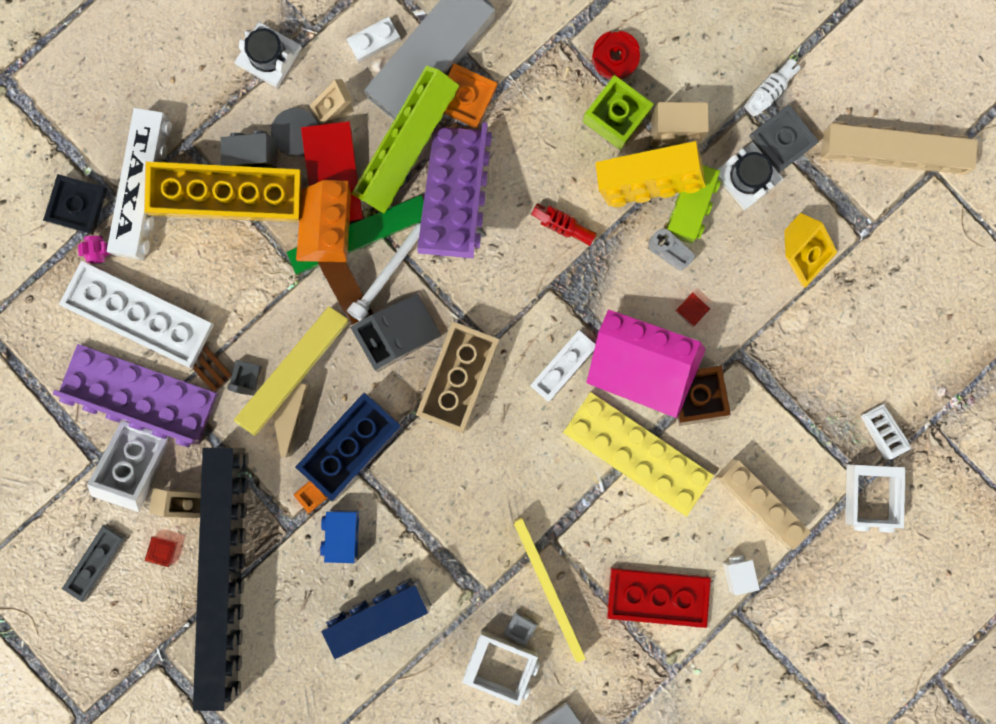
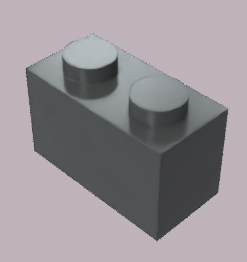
(249, 150)

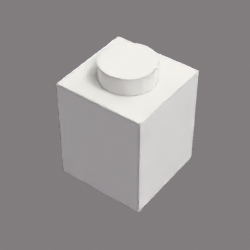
(740, 575)

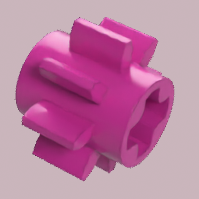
(93, 249)

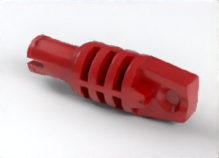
(562, 223)

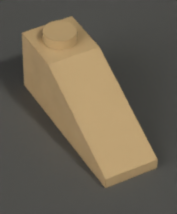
(288, 418)

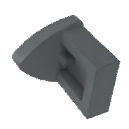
(244, 378)

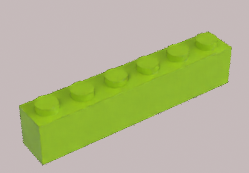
(405, 139)

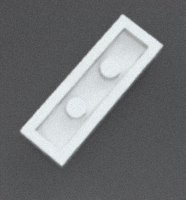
(563, 366)

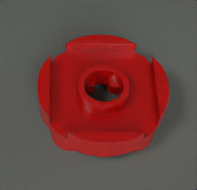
(616, 42)

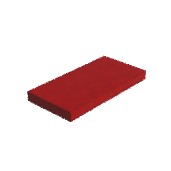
(332, 157)
(658, 597)

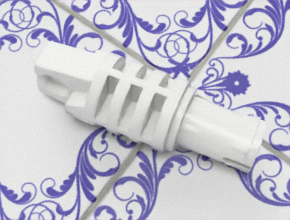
(771, 88)

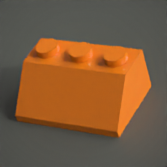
(324, 222)

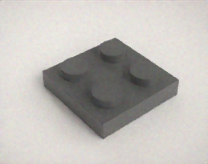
(783, 138)

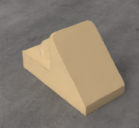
(332, 103)

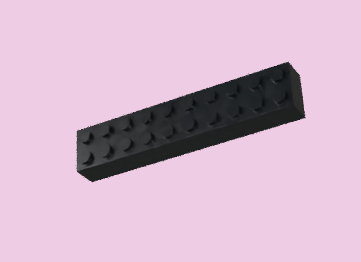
(220, 578)

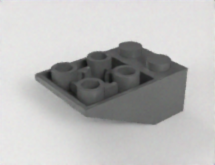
(395, 332)

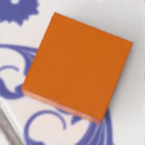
(309, 497)

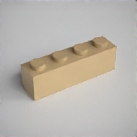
(763, 504)

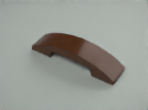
(343, 285)

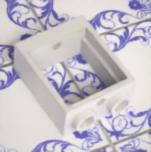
(896, 497)
(523, 688)

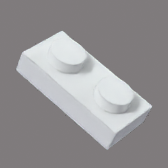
(373, 39)

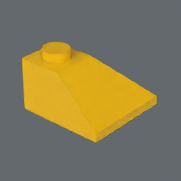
(807, 247)

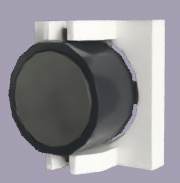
(267, 52)
(750, 173)

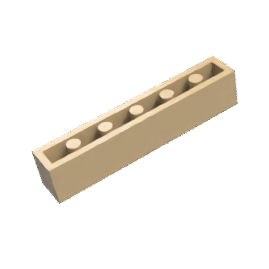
(899, 148)

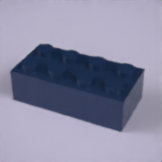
(349, 446)
(375, 619)

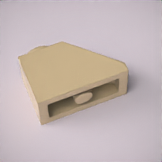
(175, 503)

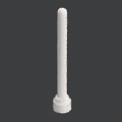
(360, 309)

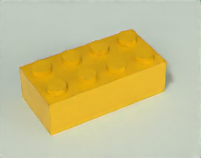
(650, 174)

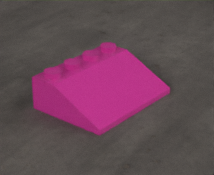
(644, 363)

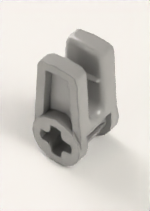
(672, 251)

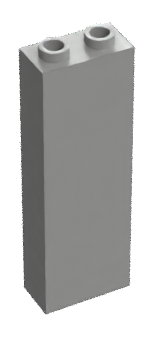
(437, 42)

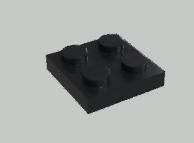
(75, 204)

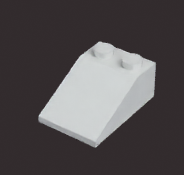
(127, 467)

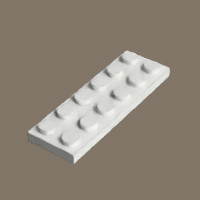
(136, 314)

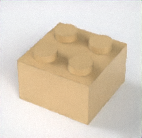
(678, 123)

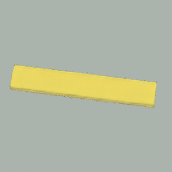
(291, 371)
(549, 590)

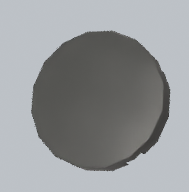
(287, 130)

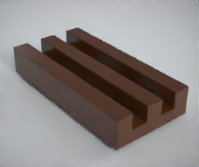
(218, 363)

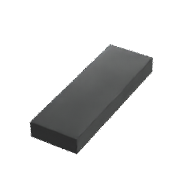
(94, 563)

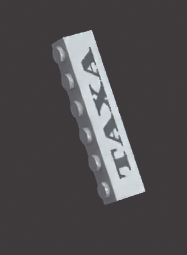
(130, 222)

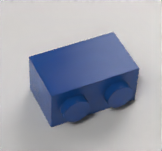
(341, 536)

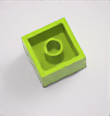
(617, 112)

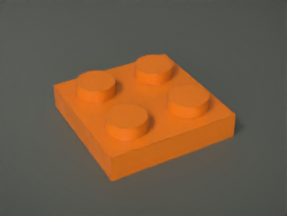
(471, 96)

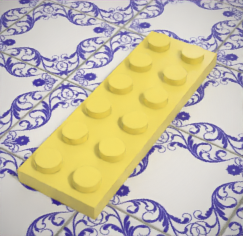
(638, 454)

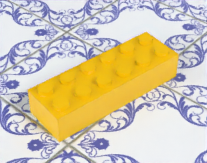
(222, 192)

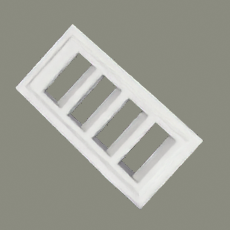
(898, 436)

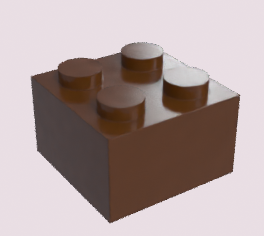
(706, 398)

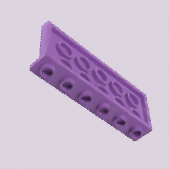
(454, 192)
(136, 396)

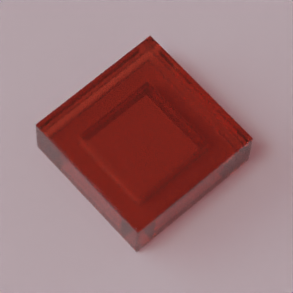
(692, 309)
(161, 551)

